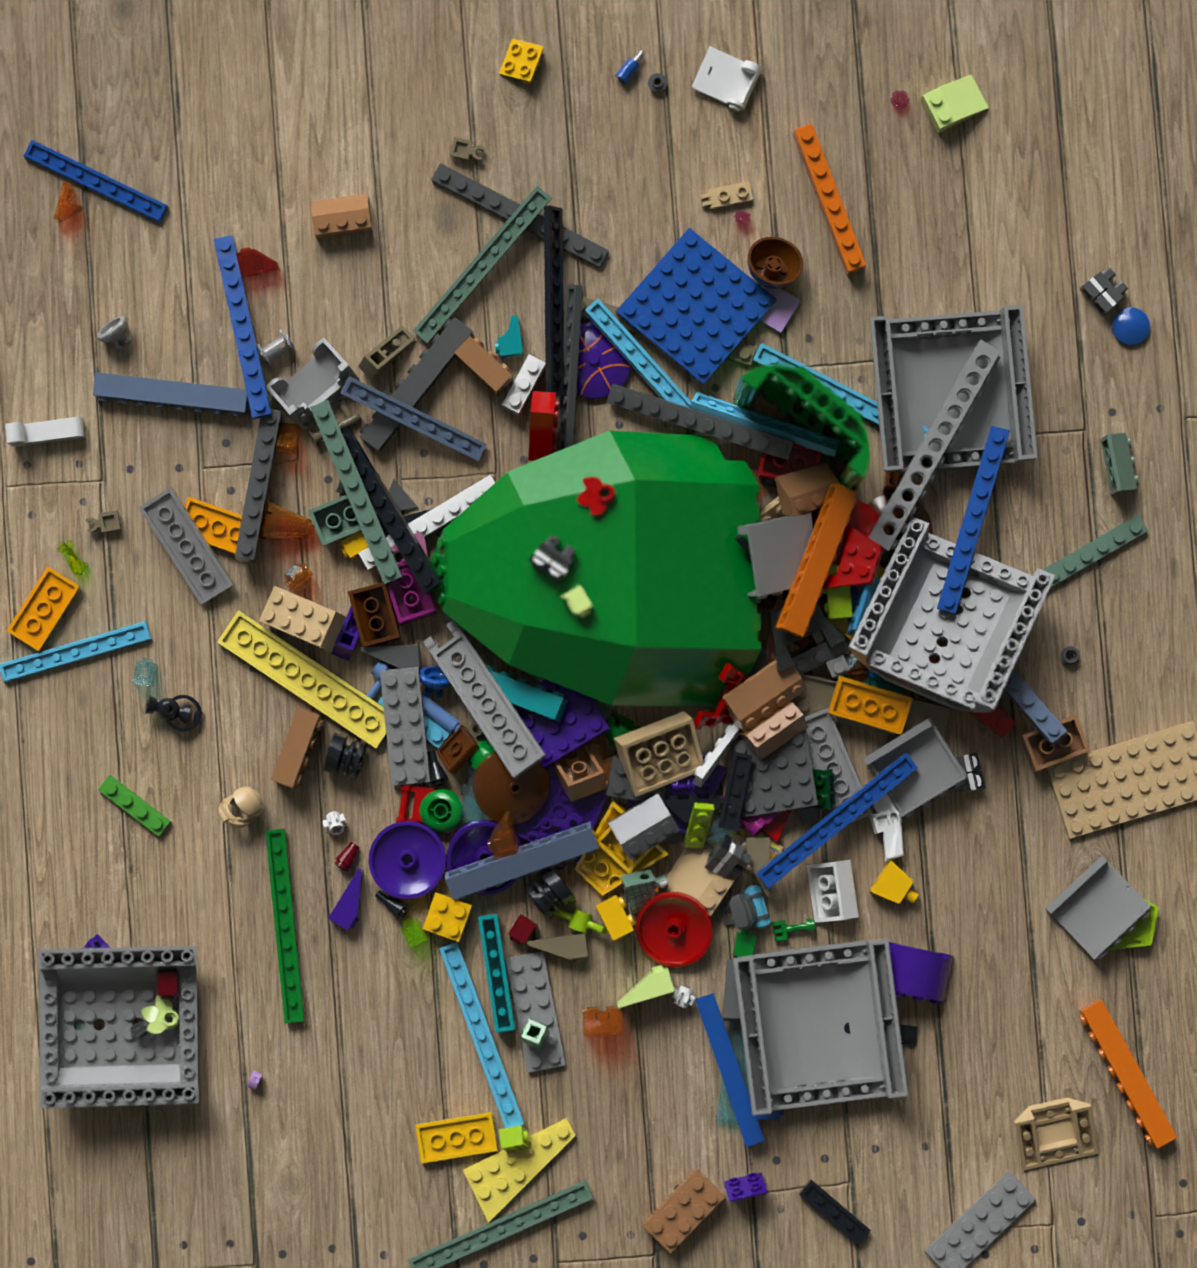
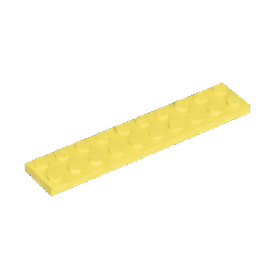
(305, 678)

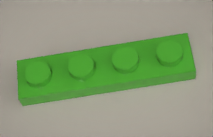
(134, 805)

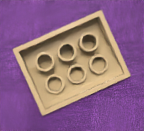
(660, 753)

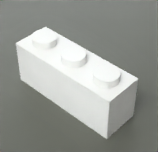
(524, 385)

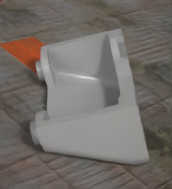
(314, 383)

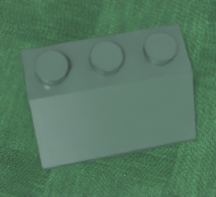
(1119, 463)
(334, 520)

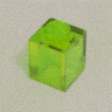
(413, 932)

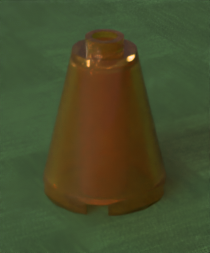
(285, 524)

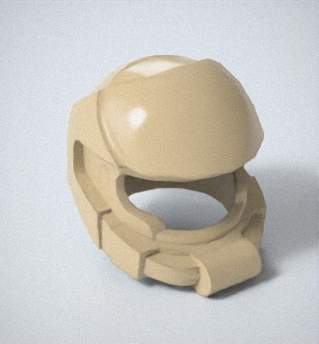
(249, 804)

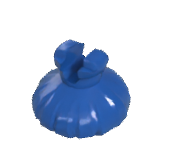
(434, 680)

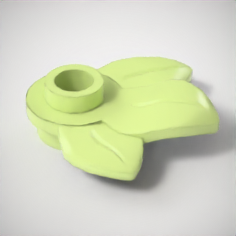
(157, 1015)

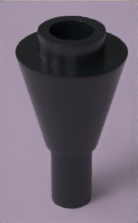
(437, 774)
(396, 907)

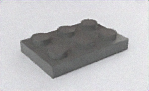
(619, 785)

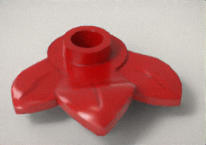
(593, 497)

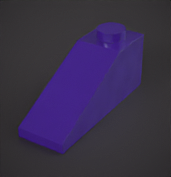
(347, 638)
(348, 906)

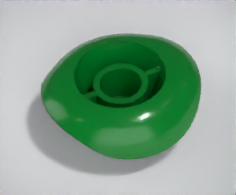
(441, 810)

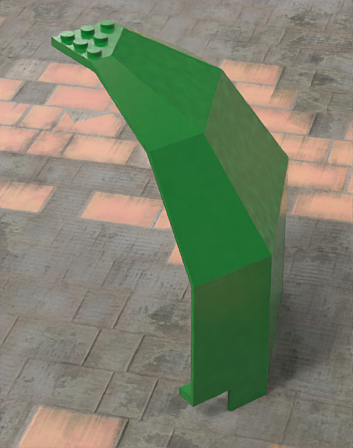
(653, 564)

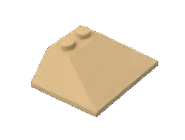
(693, 879)
(1055, 1133)

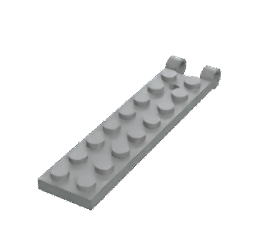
(486, 701)

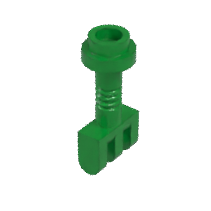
(809, 925)

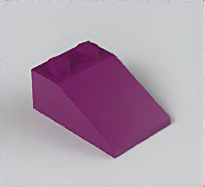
(409, 598)

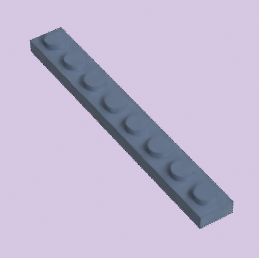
(413, 418)

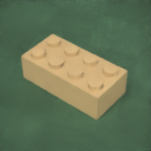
(302, 618)

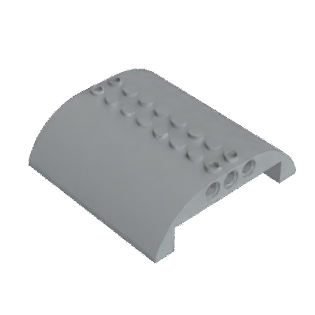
(918, 367)
(796, 1018)

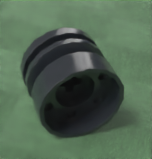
(345, 756)
(550, 893)

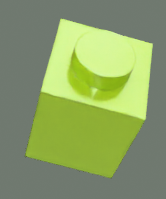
(514, 1138)

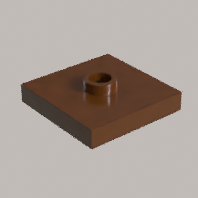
(457, 749)

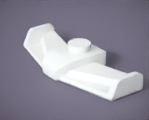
(888, 822)

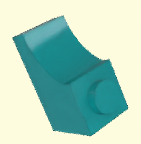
(510, 343)

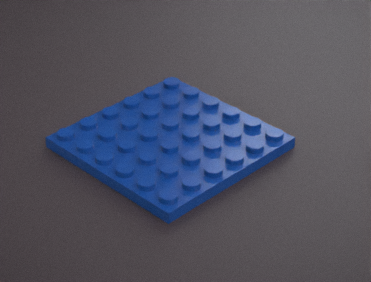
(696, 306)

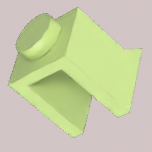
(578, 601)

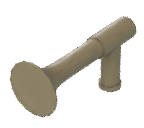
(349, 421)

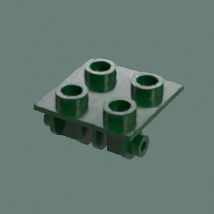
(822, 781)

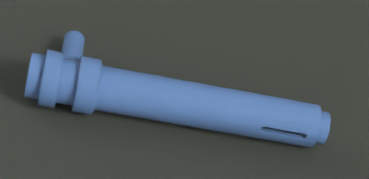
(430, 708)

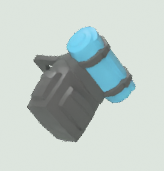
(747, 909)

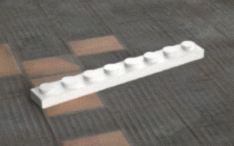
(438, 516)

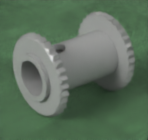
(273, 349)

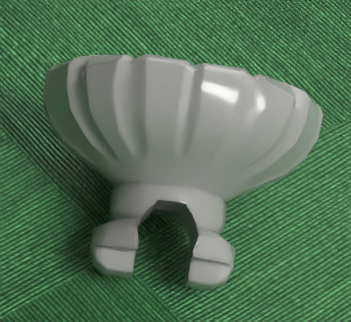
(114, 332)

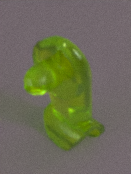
(76, 564)

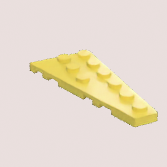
(505, 1173)

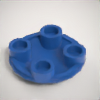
(1131, 326)

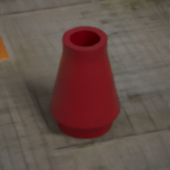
(347, 857)

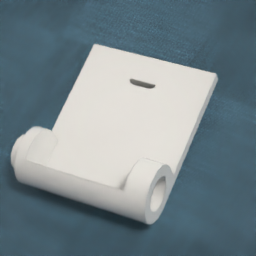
(729, 78)

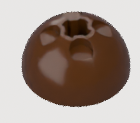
(774, 262)

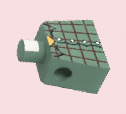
(641, 887)

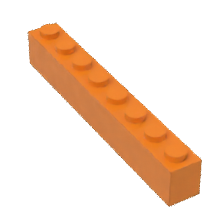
(829, 199)
(817, 560)
(1128, 1074)

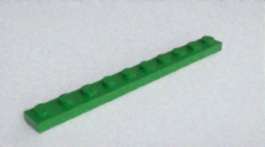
(284, 925)

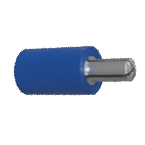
(629, 68)

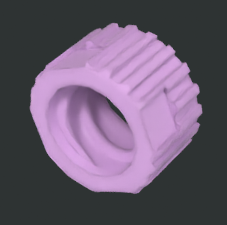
(254, 1080)

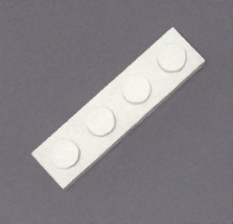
(713, 758)

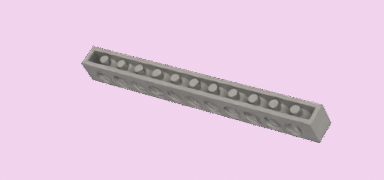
(989, 355)

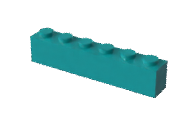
(531, 698)
(496, 973)

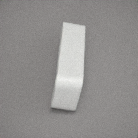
(44, 432)

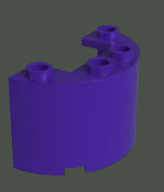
(920, 972)

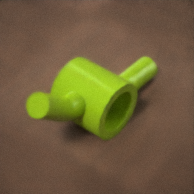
(580, 921)

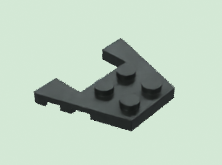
(782, 639)

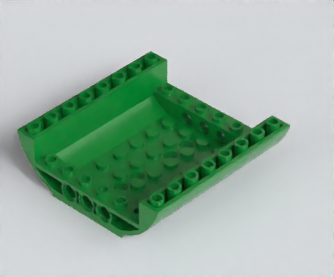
(792, 386)

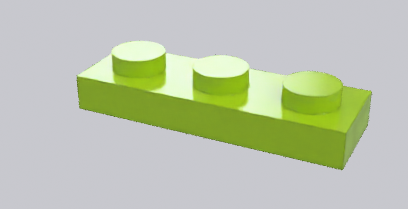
(698, 825)

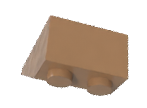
(580, 774)

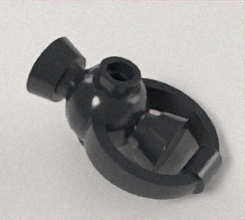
(175, 711)

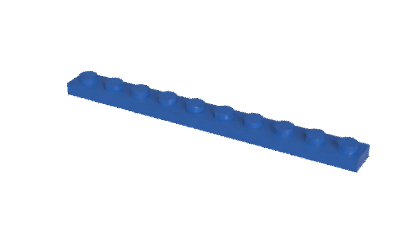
(242, 327)
(973, 520)
(836, 820)

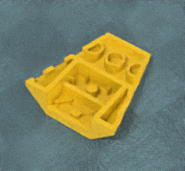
(610, 861)

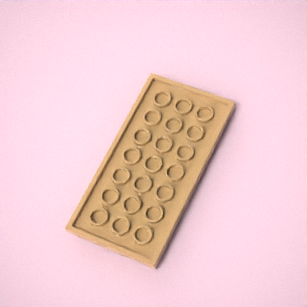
(1127, 780)

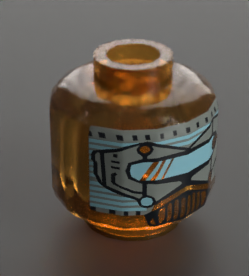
(298, 577)
(857, 669)

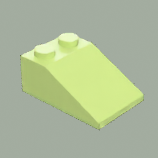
(953, 103)
(650, 986)

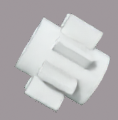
(335, 823)
(683, 997)

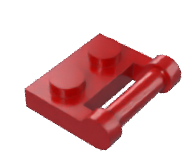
(420, 793)

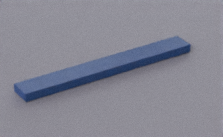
(96, 181)
(729, 1069)

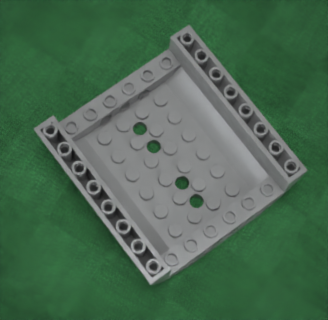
(983, 641)
(109, 1064)

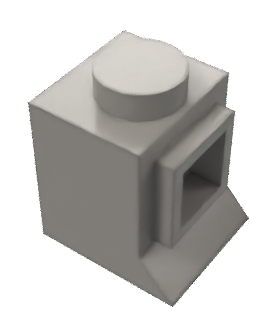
(837, 667)

